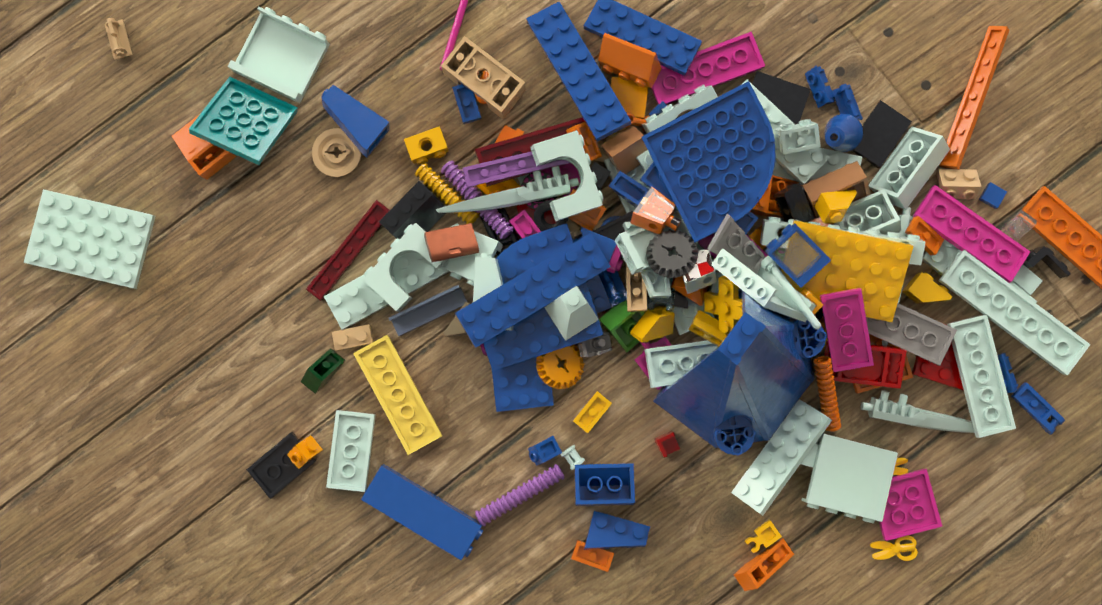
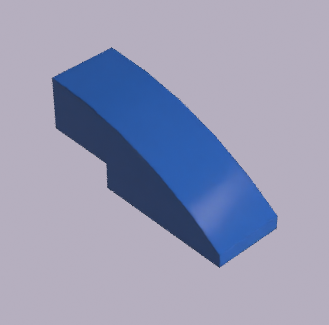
(628, 189)

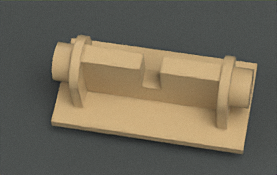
(118, 38)

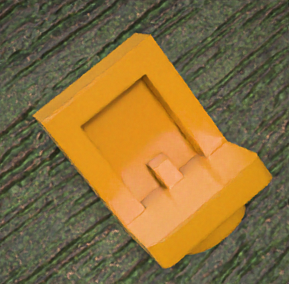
(304, 451)

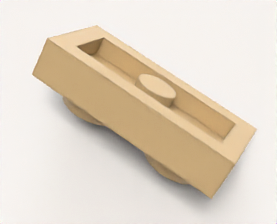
(352, 337)

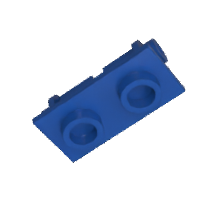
(816, 79)
(846, 101)
(613, 286)
(1009, 378)

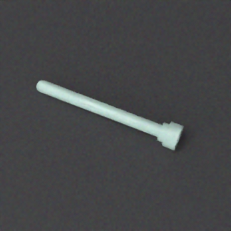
(772, 267)

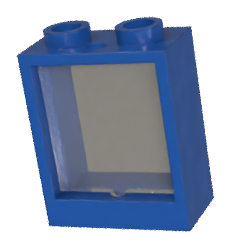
(797, 254)

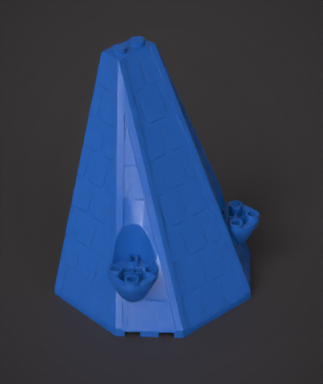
(748, 381)

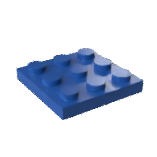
(520, 387)

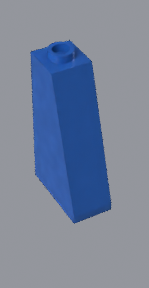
(356, 120)

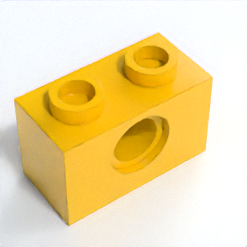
(415, 145)

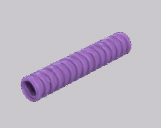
(492, 216)
(517, 496)

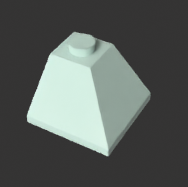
(571, 313)

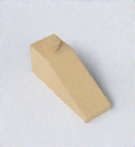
(635, 292)

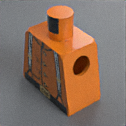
(655, 213)

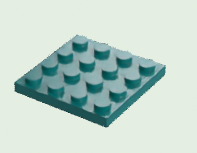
(243, 120)

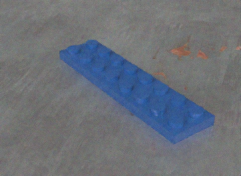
(578, 71)
(532, 290)

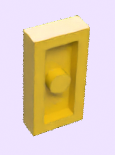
(592, 412)

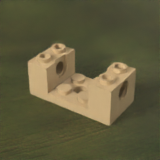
(499, 89)

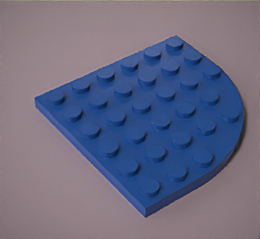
(715, 159)
(537, 332)

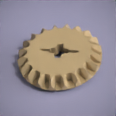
(327, 162)

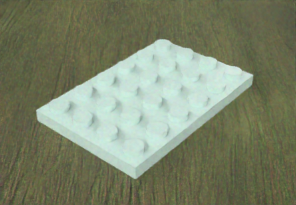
(89, 239)

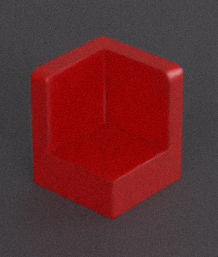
(667, 444)

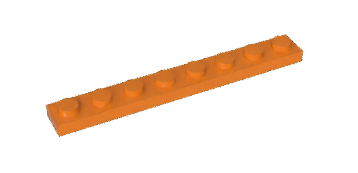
(974, 96)

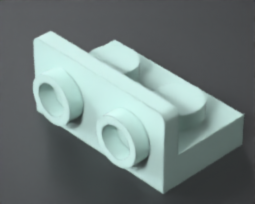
(798, 136)

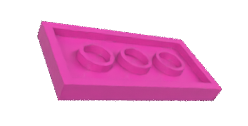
(847, 330)

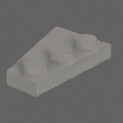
(735, 241)

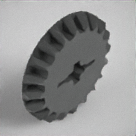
(674, 265)

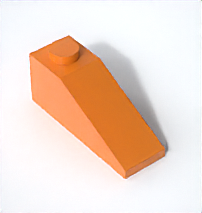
(763, 566)

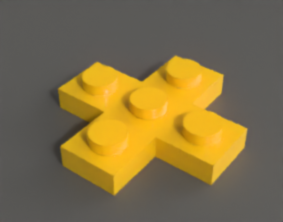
(725, 304)

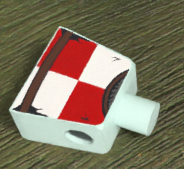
(702, 274)

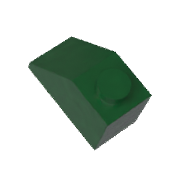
(322, 371)

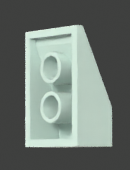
(872, 213)

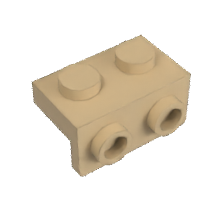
(959, 183)

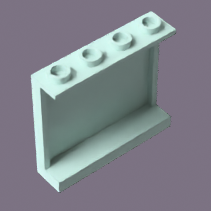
(281, 55)
(761, 286)
(851, 478)

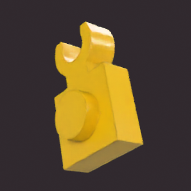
(766, 535)

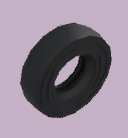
(539, 217)

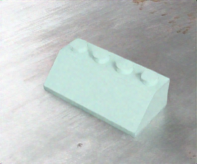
(910, 166)

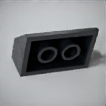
(414, 207)

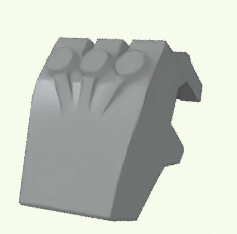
(595, 346)

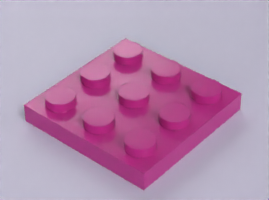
(910, 506)

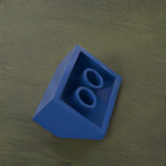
(604, 484)

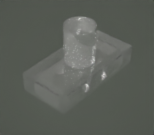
(1018, 225)

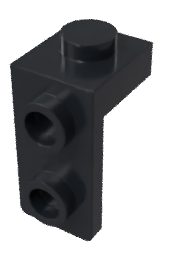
(1047, 256)

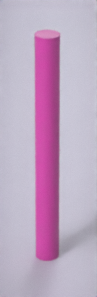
(455, 29)

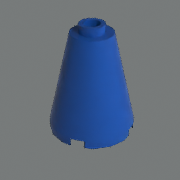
(843, 132)

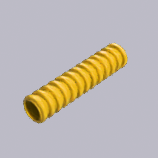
(447, 194)

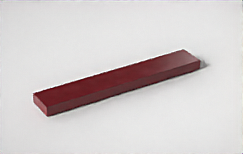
(347, 251)

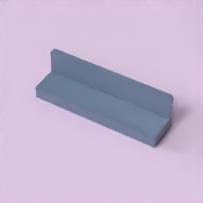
(428, 310)

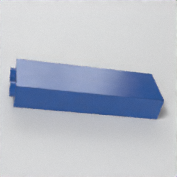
(422, 512)

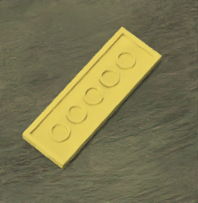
(398, 394)

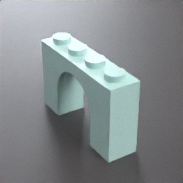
(701, 96)
(570, 148)
(381, 277)

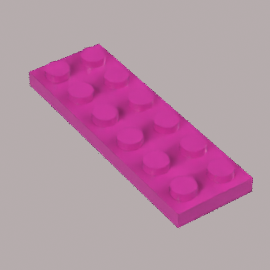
(710, 67)
(972, 233)

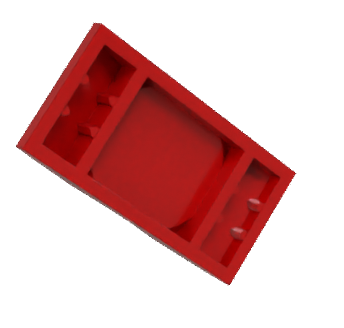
(885, 372)

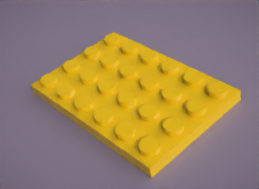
(858, 262)

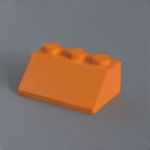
(629, 61)

